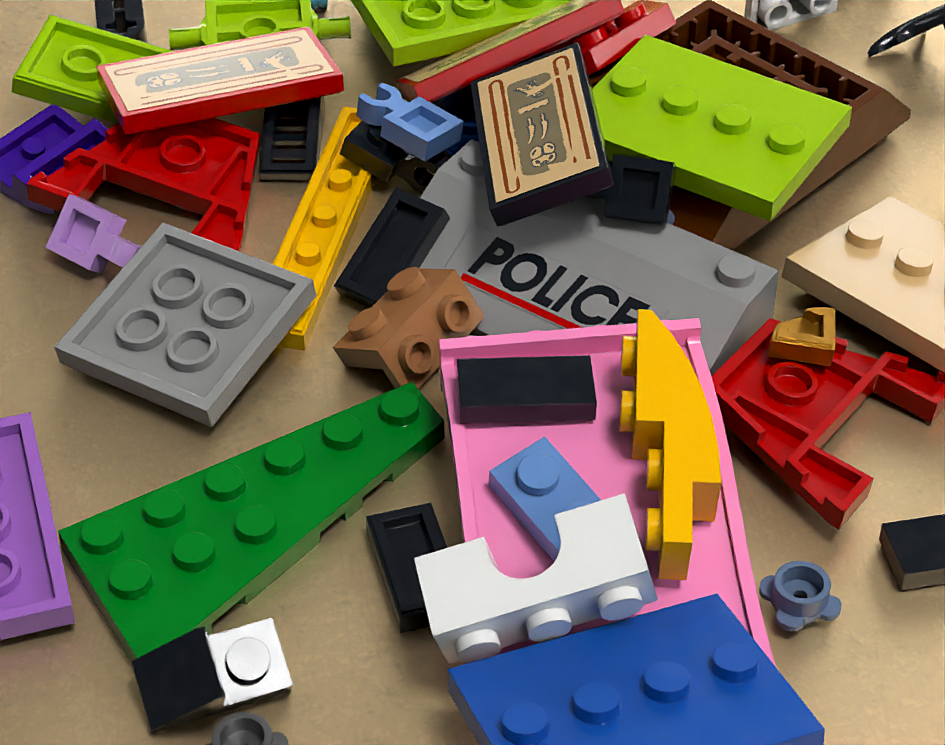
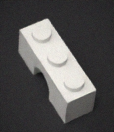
(594, 577)

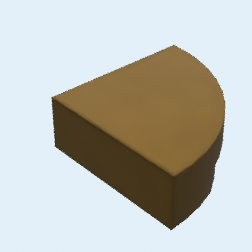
(806, 337)

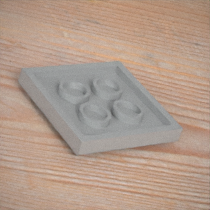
(186, 323)

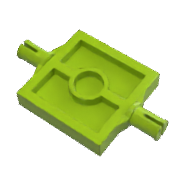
(249, 18)

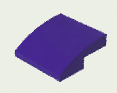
(40, 147)

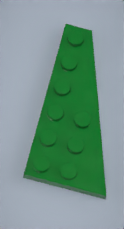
(239, 525)

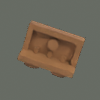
(406, 325)

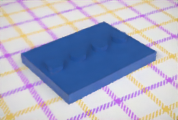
(638, 681)

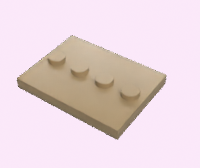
(884, 274)

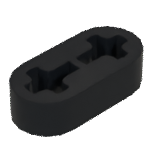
(121, 17)

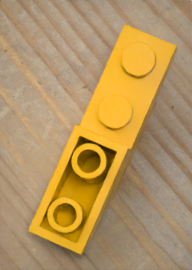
(674, 435)

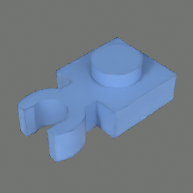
(413, 125)

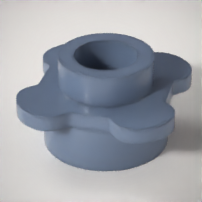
(800, 595)

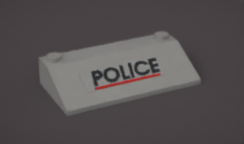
(591, 269)

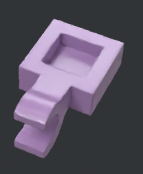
(90, 236)

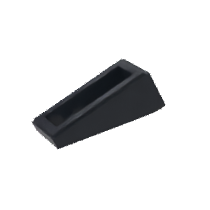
(272, 124)

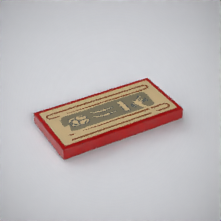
(508, 48)
(219, 80)

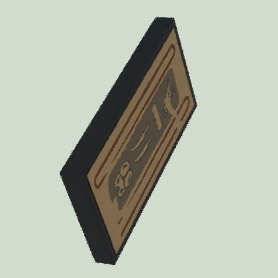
(540, 135)

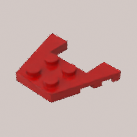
(192, 165)
(795, 407)

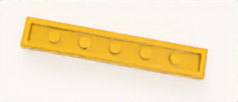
(324, 225)

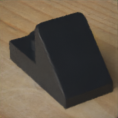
(210, 673)

